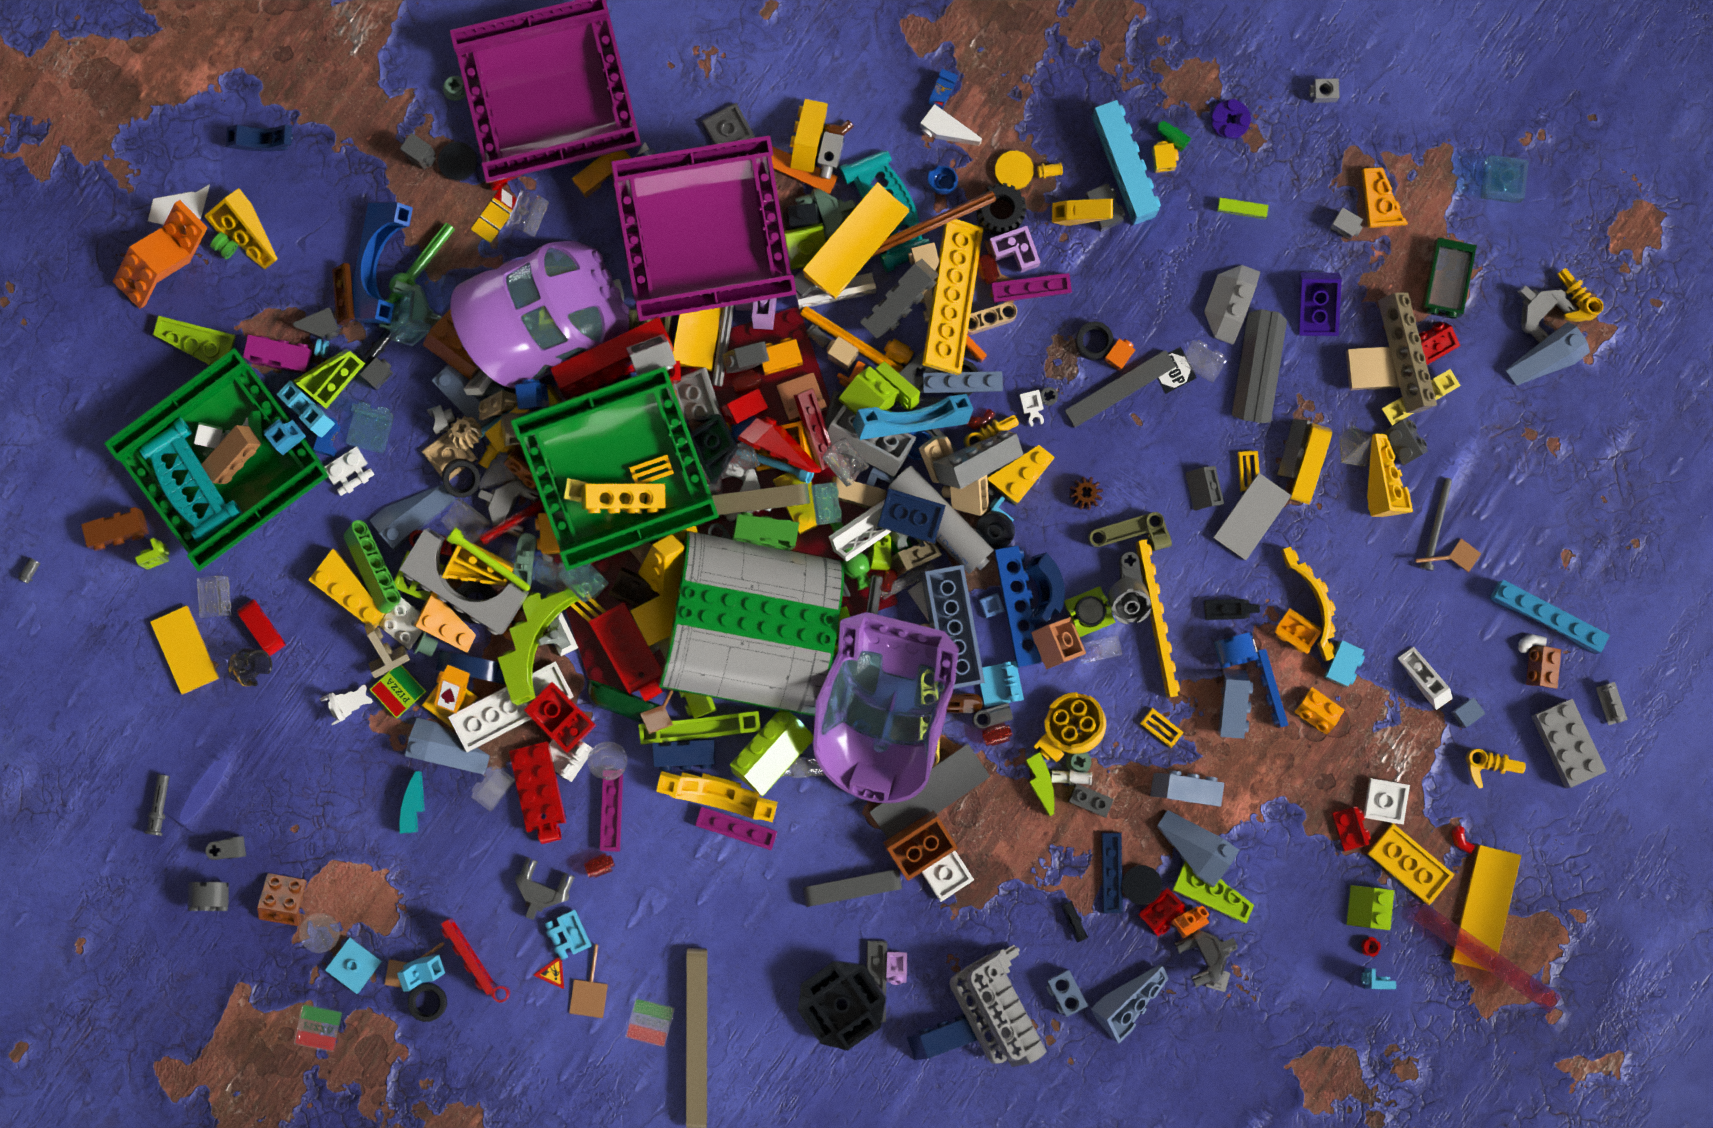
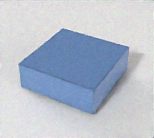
(991, 605)

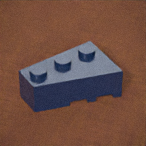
(684, 755)
(942, 1038)

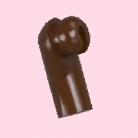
(837, 129)

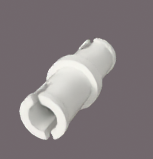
(1071, 777)

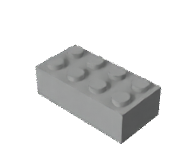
(1568, 743)

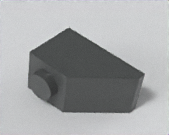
(321, 325)
(745, 357)

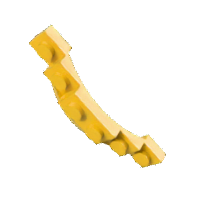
(1325, 605)
(717, 793)

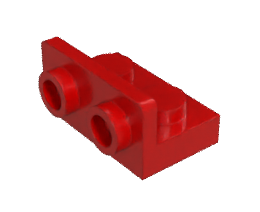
(1438, 341)
(1351, 828)
(1162, 912)

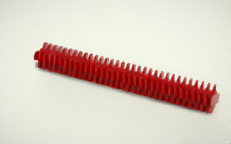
(500, 528)

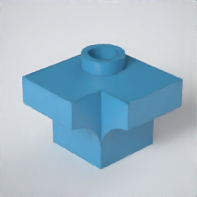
(284, 436)

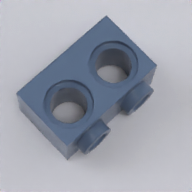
(1070, 990)

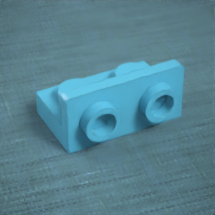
(1372, 982)

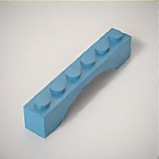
(946, 413)
(1549, 615)

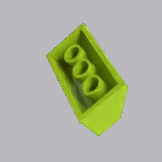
(772, 752)

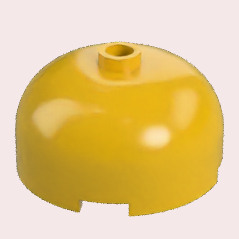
(1071, 714)

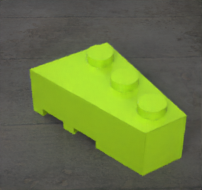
(330, 377)

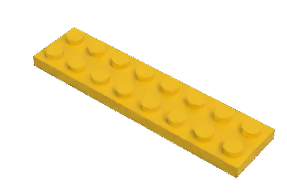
(952, 296)

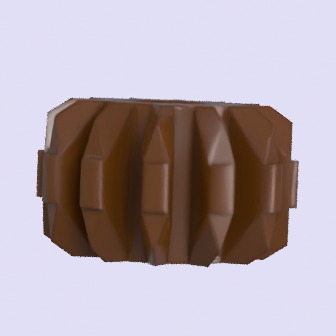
(1093, 493)

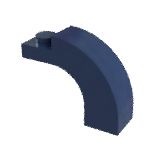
(259, 138)
(1050, 586)
(477, 667)

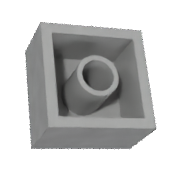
(651, 355)

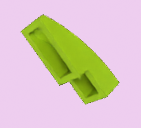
(1042, 782)

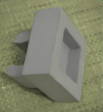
(1220, 985)

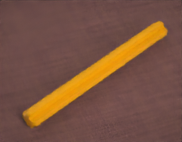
(836, 331)

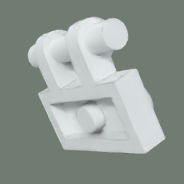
(346, 466)

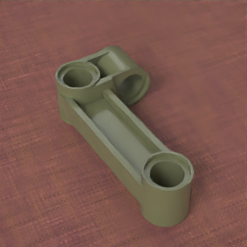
(1157, 536)

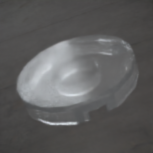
(607, 760)
(319, 933)

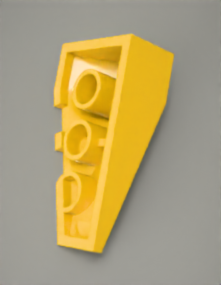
(241, 224)
(1385, 490)

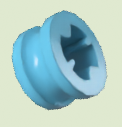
(321, 348)

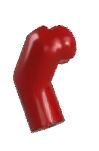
(1459, 839)

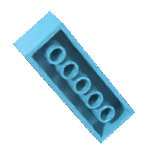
(1125, 162)

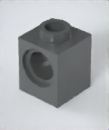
(377, 372)

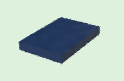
(911, 516)

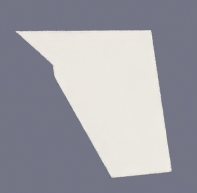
(162, 206)

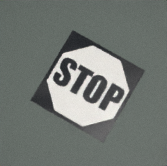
(1178, 376)

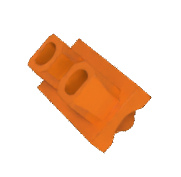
(1191, 921)

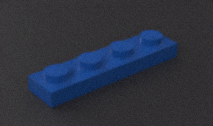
(1273, 696)

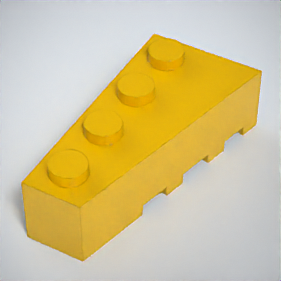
(343, 586)

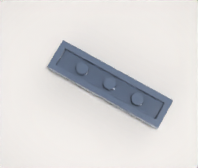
(962, 383)

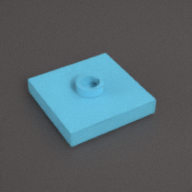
(353, 965)

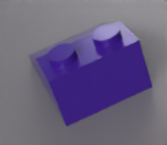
(1319, 303)

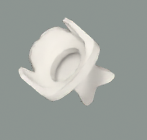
(343, 705)

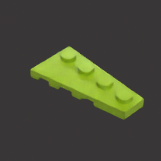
(195, 340)
(1219, 898)

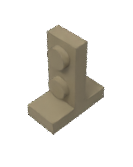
(914, 557)
(388, 659)

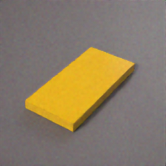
(184, 650)
(1410, 864)

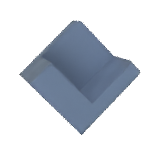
(877, 473)
(1468, 712)

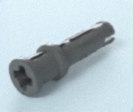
(156, 815)

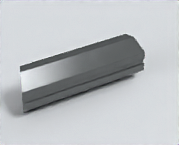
(1259, 366)

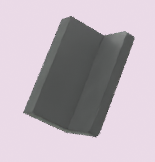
(1204, 488)

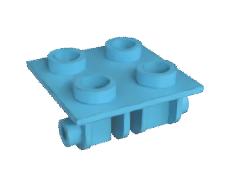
(1001, 684)

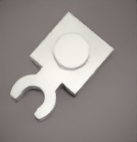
(1031, 404)

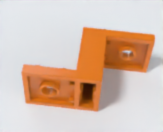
(159, 254)

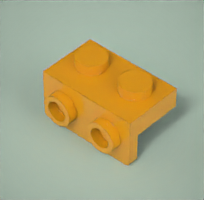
(1297, 631)
(1319, 711)

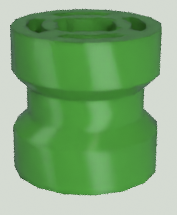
(224, 245)

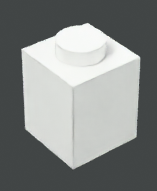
(208, 435)

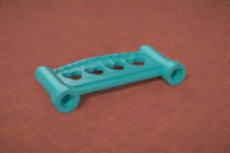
(862, 175)
(174, 442)

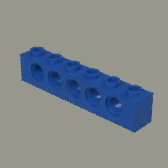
(1003, 557)

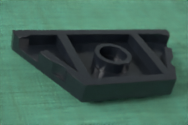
(712, 444)

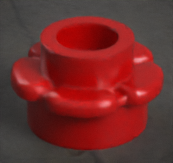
(1375, 949)

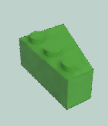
(765, 531)

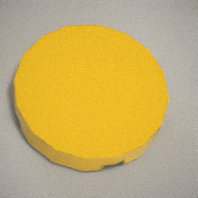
(1014, 169)

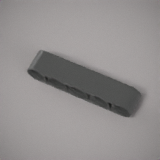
(852, 888)

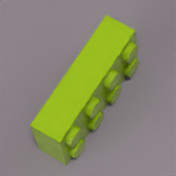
(907, 393)

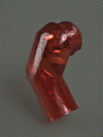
(981, 422)
(889, 577)

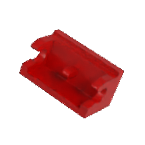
(744, 407)

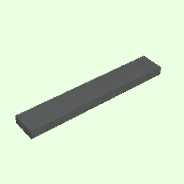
(1120, 388)

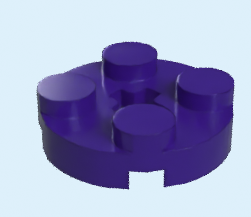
(1230, 130)

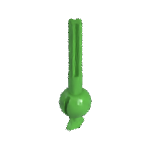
(421, 262)
(857, 566)

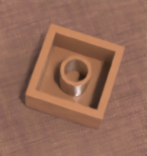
(1058, 643)

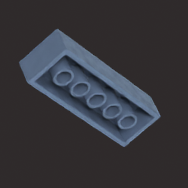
(951, 612)

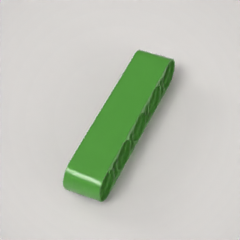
(372, 566)

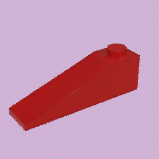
(774, 438)

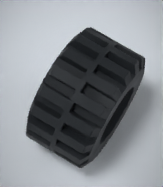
(1002, 226)

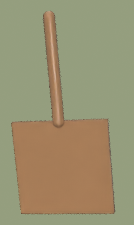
(588, 996)

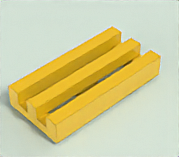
(1248, 467)
(635, 476)
(588, 608)
(1148, 718)

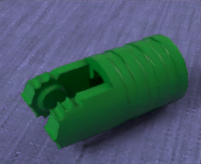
(1173, 135)

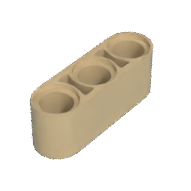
(997, 313)
(860, 494)

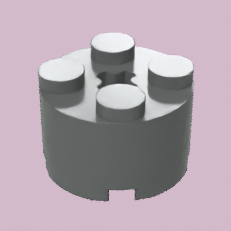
(1129, 600)
(208, 896)

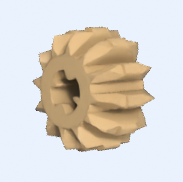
(465, 433)

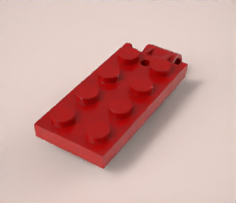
(628, 651)
(538, 791)
(472, 962)

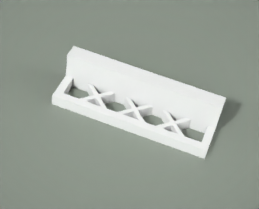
(858, 286)
(853, 532)

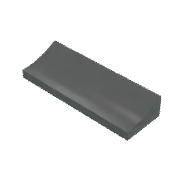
(945, 785)

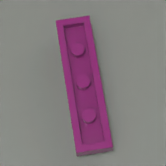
(1031, 288)
(611, 814)
(736, 828)

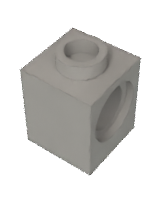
(1333, 90)
(1347, 224)

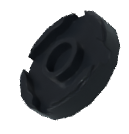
(457, 161)
(996, 529)
(1142, 885)

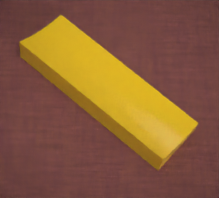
(855, 241)
(697, 338)
(1488, 899)

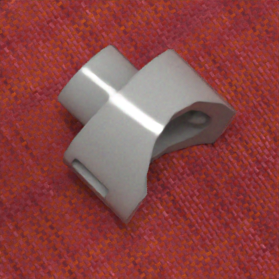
(442, 418)

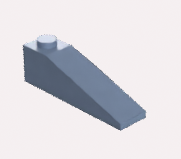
(1554, 353)
(452, 385)
(412, 514)
(439, 745)
(1202, 850)
(1121, 1007)

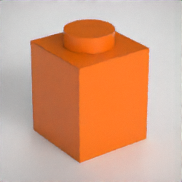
(1120, 354)

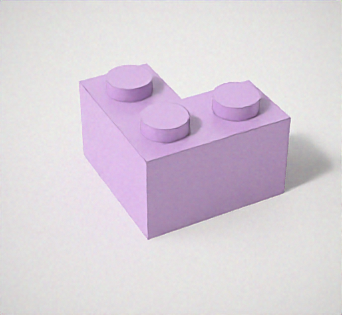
(1018, 244)
(762, 312)

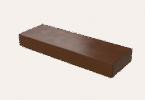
(343, 294)

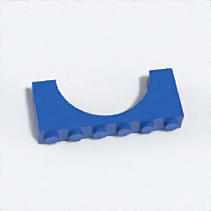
(380, 224)

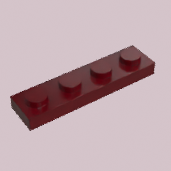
(813, 425)

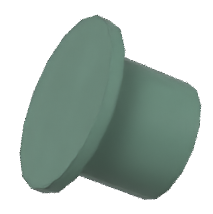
(454, 88)
(425, 645)
(1078, 762)

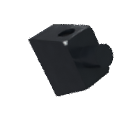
(801, 216)

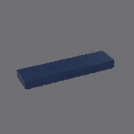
(1111, 872)

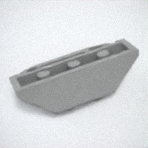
(1230, 302)

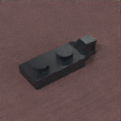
(1229, 609)

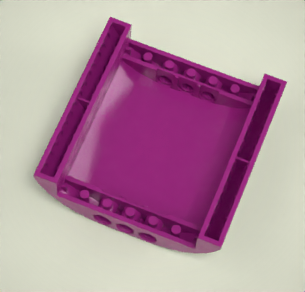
(545, 88)
(702, 228)

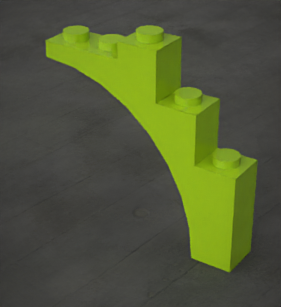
(518, 664)

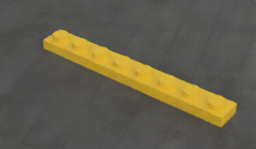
(1159, 627)

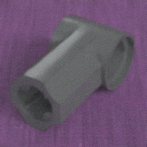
(994, 716)

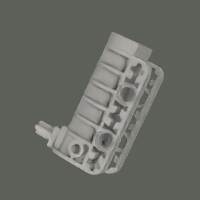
(998, 1008)

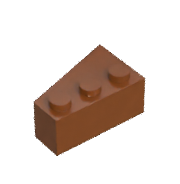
(115, 529)

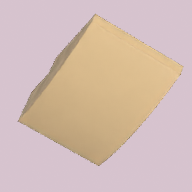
(1371, 369)

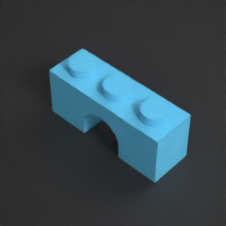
(306, 408)

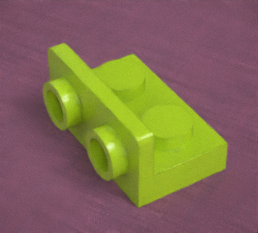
(153, 558)

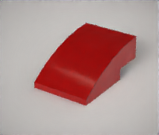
(560, 717)

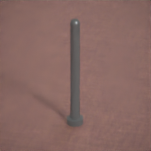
(1437, 525)

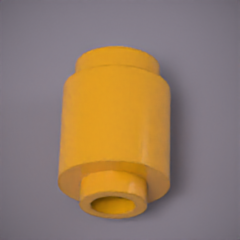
(898, 351)

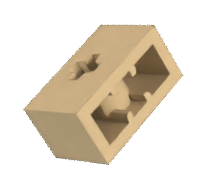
(842, 353)

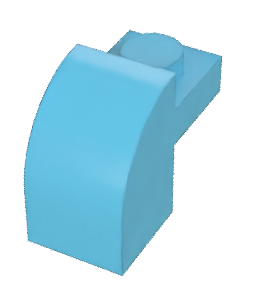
(419, 971)

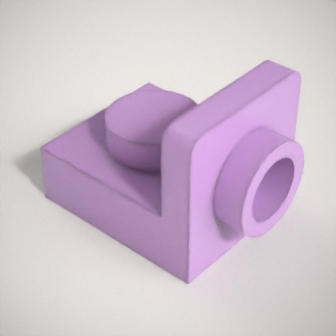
(896, 968)

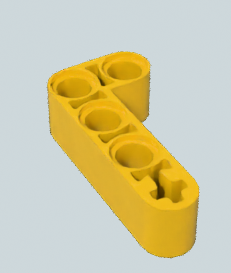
(1311, 463)

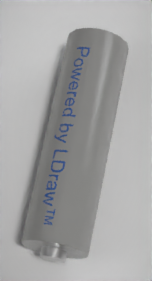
(954, 532)

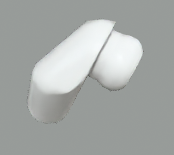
(1530, 640)

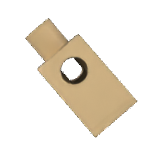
(971, 498)

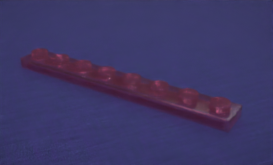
(1487, 958)

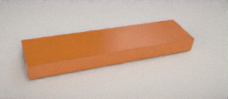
(782, 163)

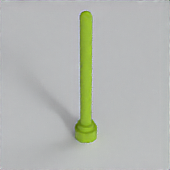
(456, 537)

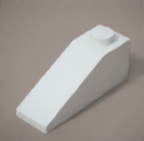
(945, 127)
(1426, 678)

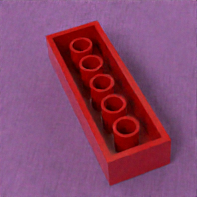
(604, 361)

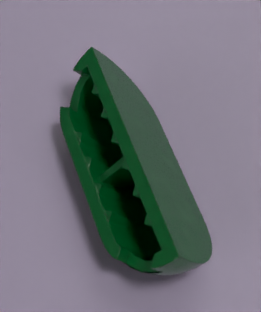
(618, 701)

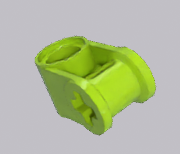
(880, 555)

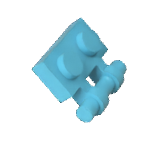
(573, 931)

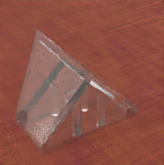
(1355, 447)

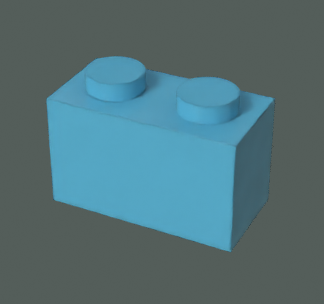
(1343, 665)

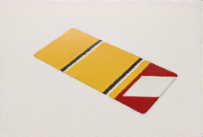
(494, 215)

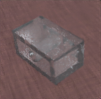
(492, 787)

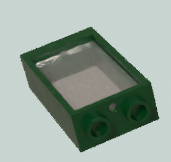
(1448, 278)

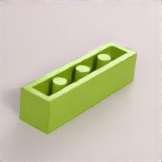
(1242, 208)

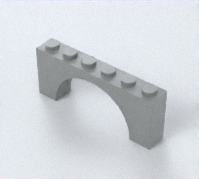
(425, 567)

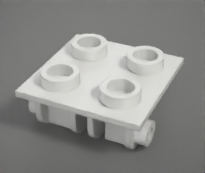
(401, 622)
(569, 764)

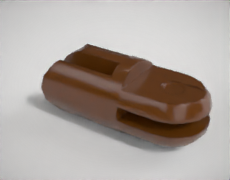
(964, 703)

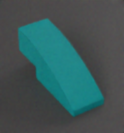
(412, 803)

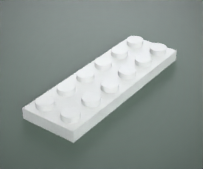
(497, 712)

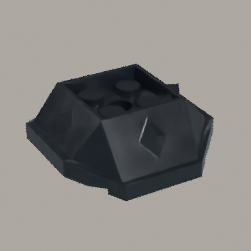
(837, 1025)

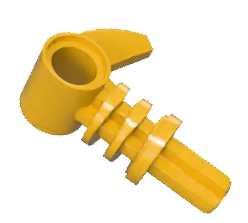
(1582, 297)
(1006, 424)
(1496, 762)

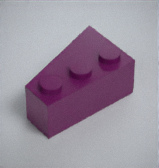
(278, 354)

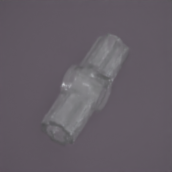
(803, 768)

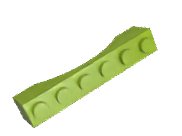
(703, 728)

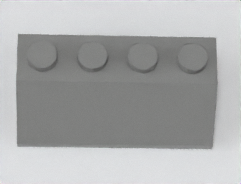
(882, 452)

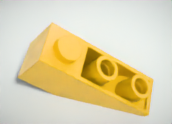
(1081, 211)

